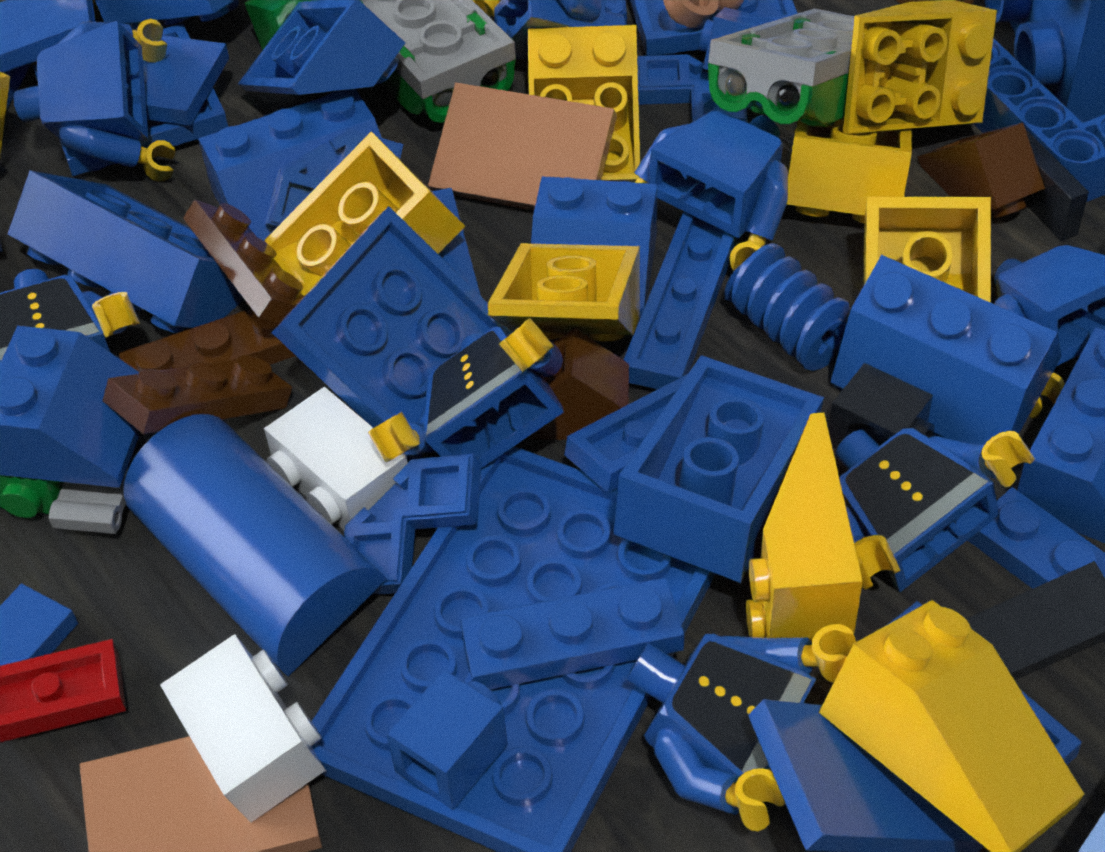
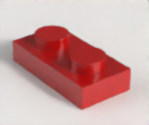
(60, 689)

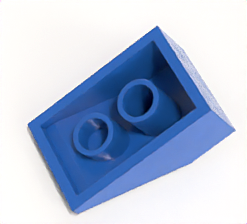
(713, 467)

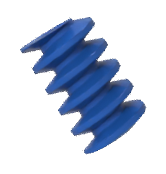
(790, 306)

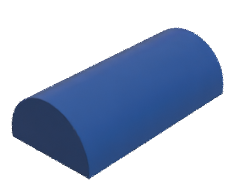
(248, 537)

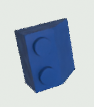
(598, 214)
(55, 410)

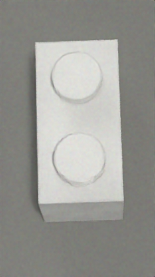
(330, 457)
(243, 728)

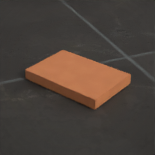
(505, 141)
(171, 803)

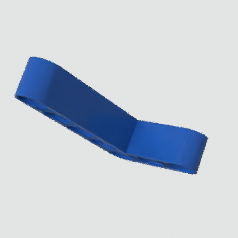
(1018, 97)

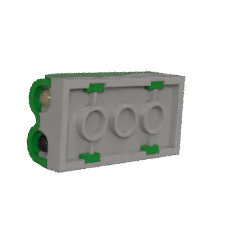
(443, 46)
(785, 68)

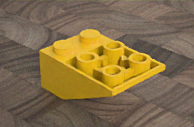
(919, 66)
(594, 69)

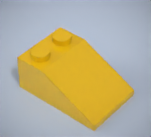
(843, 169)
(348, 203)
(935, 236)
(570, 288)
(807, 550)
(953, 727)

